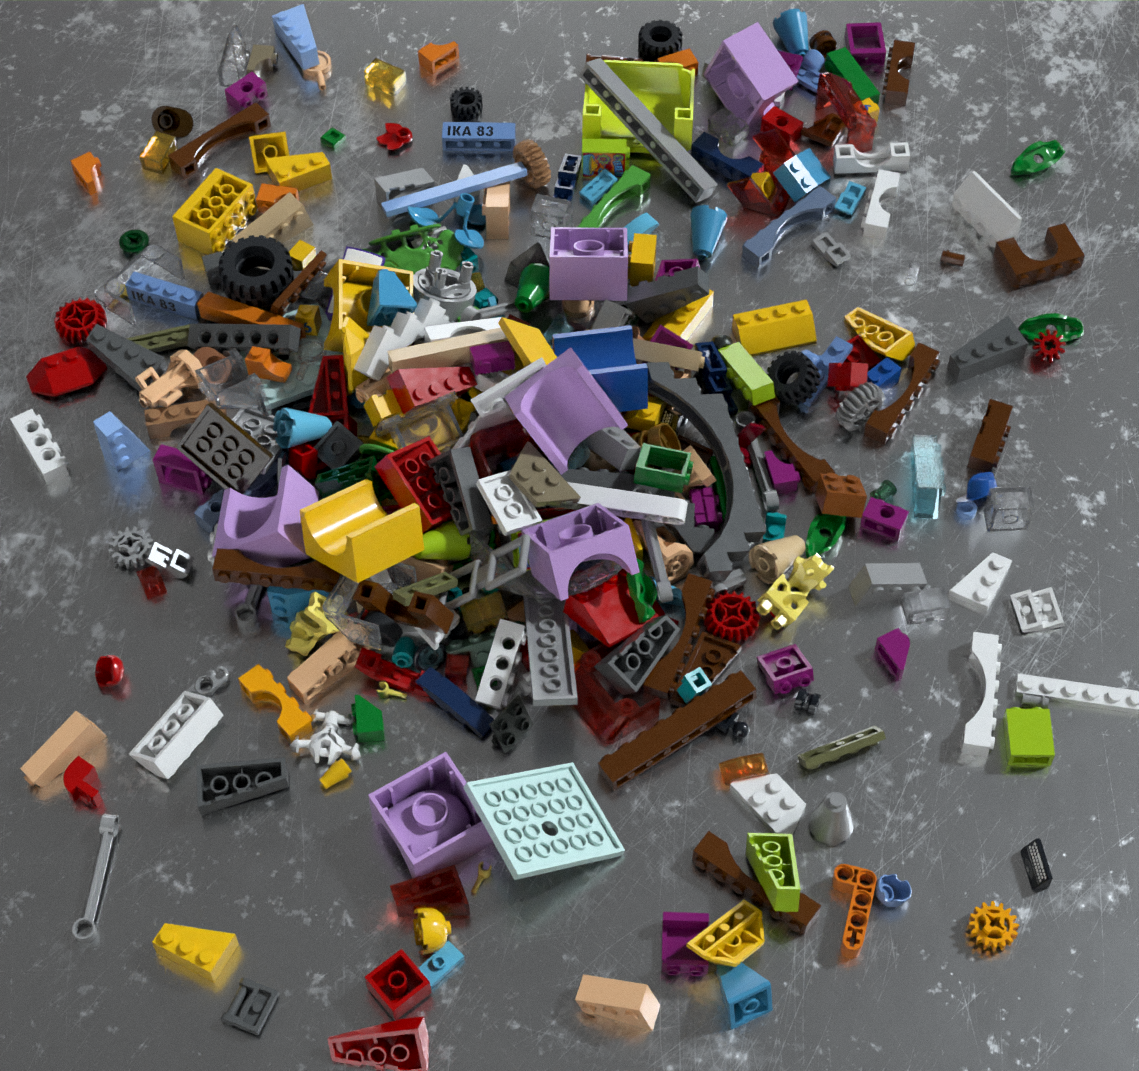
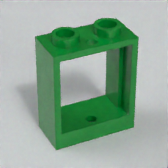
(665, 458)

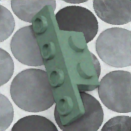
(478, 646)

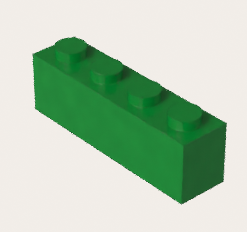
(844, 65)

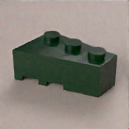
(348, 475)

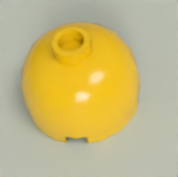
(430, 930)

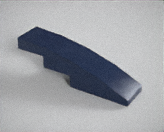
(567, 177)
(715, 374)
(455, 700)

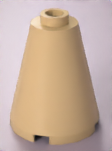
(775, 557)

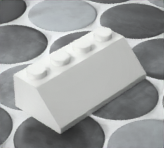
(986, 210)
(176, 734)

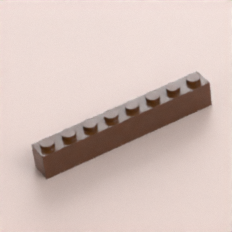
(677, 730)

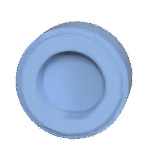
(966, 510)

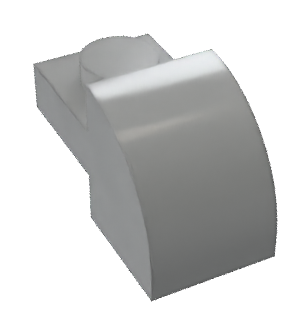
(171, 563)

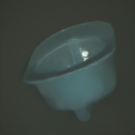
(557, 326)

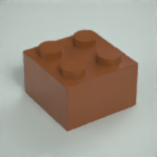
(840, 495)

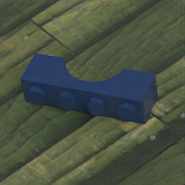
(706, 151)

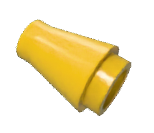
(336, 772)

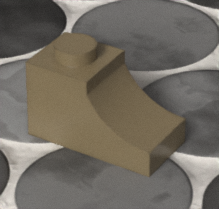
(262, 59)

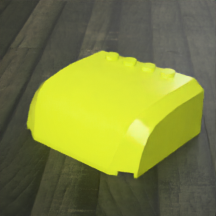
(660, 86)

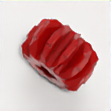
(1044, 339)

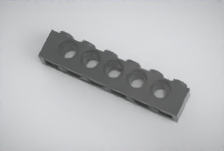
(287, 336)

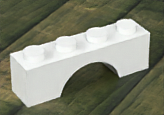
(892, 158)
(877, 219)
(445, 331)

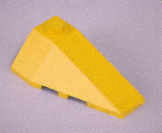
(881, 334)

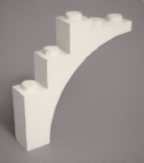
(403, 331)

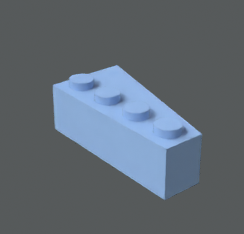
(296, 34)

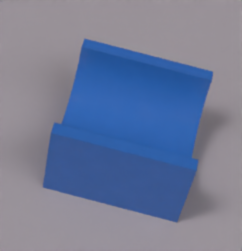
(612, 363)

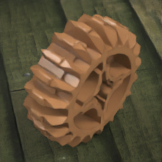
(534, 162)

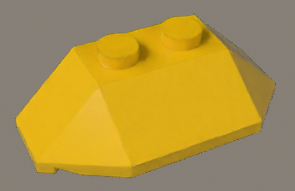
(353, 343)
(731, 936)

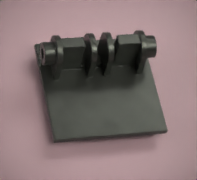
(510, 724)

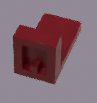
(746, 437)

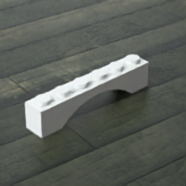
(983, 657)

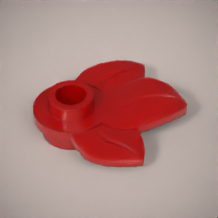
(395, 136)

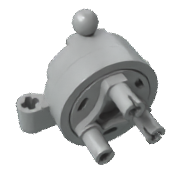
(449, 287)

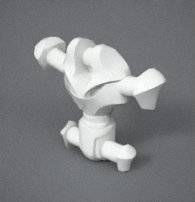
(327, 742)

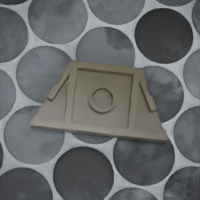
(540, 480)

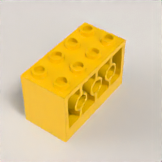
(215, 212)

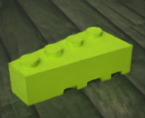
(776, 868)

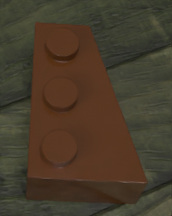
(990, 437)

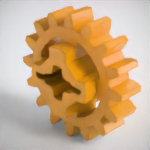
(996, 917)

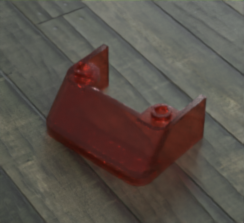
(839, 93)
(773, 155)
(504, 437)
(606, 718)

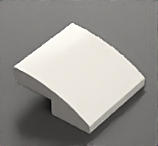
(1037, 610)

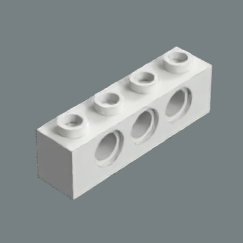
(40, 447)
(505, 631)

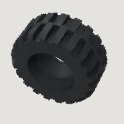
(255, 253)

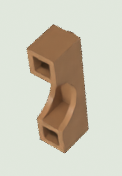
(164, 420)

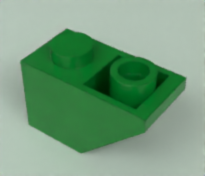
(369, 721)

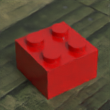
(398, 984)

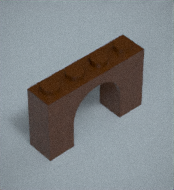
(1023, 270)
(423, 612)

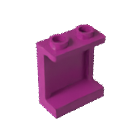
(677, 931)

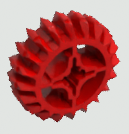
(68, 320)
(730, 610)

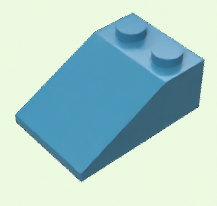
(801, 174)
(289, 601)

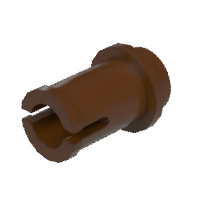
(952, 258)

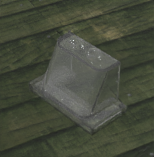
(231, 387)
(431, 420)

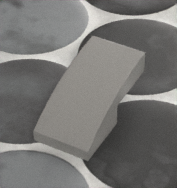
(830, 250)

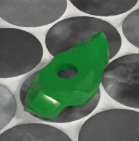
(1048, 151)
(1067, 326)
(818, 544)
(643, 592)

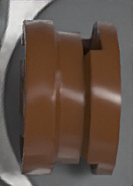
(822, 42)

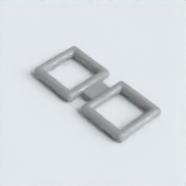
(485, 575)

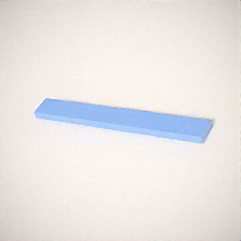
(454, 189)

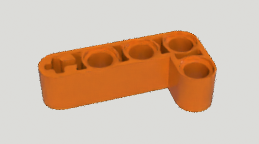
(856, 912)

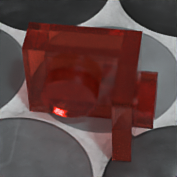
(151, 582)

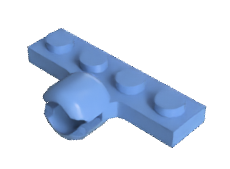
(808, 72)
(835, 353)

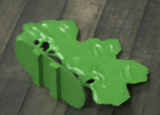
(417, 258)

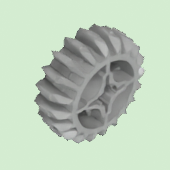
(859, 406)

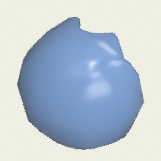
(892, 891)

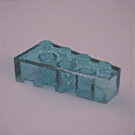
(926, 476)

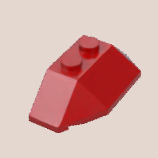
(65, 372)

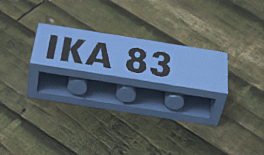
(478, 136)
(164, 295)

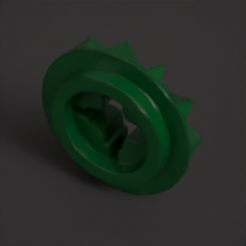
(133, 236)

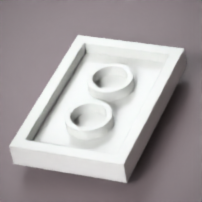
(507, 503)

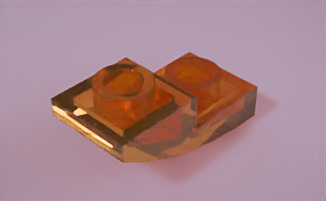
(743, 767)

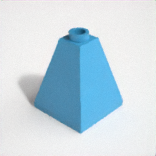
(387, 299)
(744, 994)

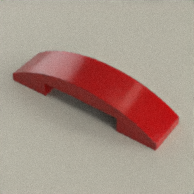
(382, 670)

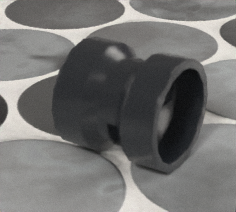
(812, 701)

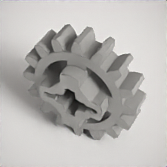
(130, 547)

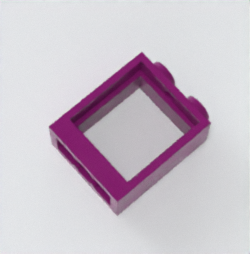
(875, 56)
(179, 471)

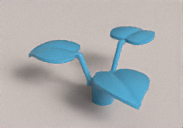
(464, 208)

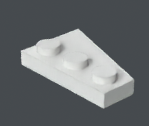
(982, 582)

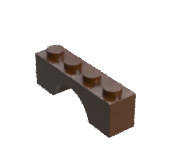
(897, 86)

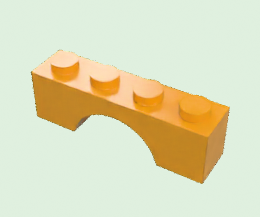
(260, 686)

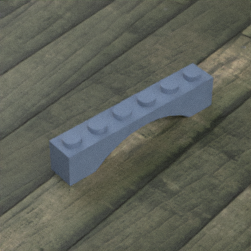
(813, 207)

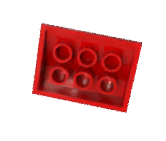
(413, 482)
(607, 610)

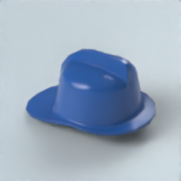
(978, 487)

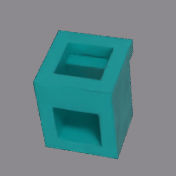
(693, 685)

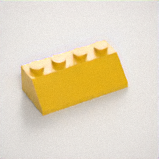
(683, 320)
(775, 328)

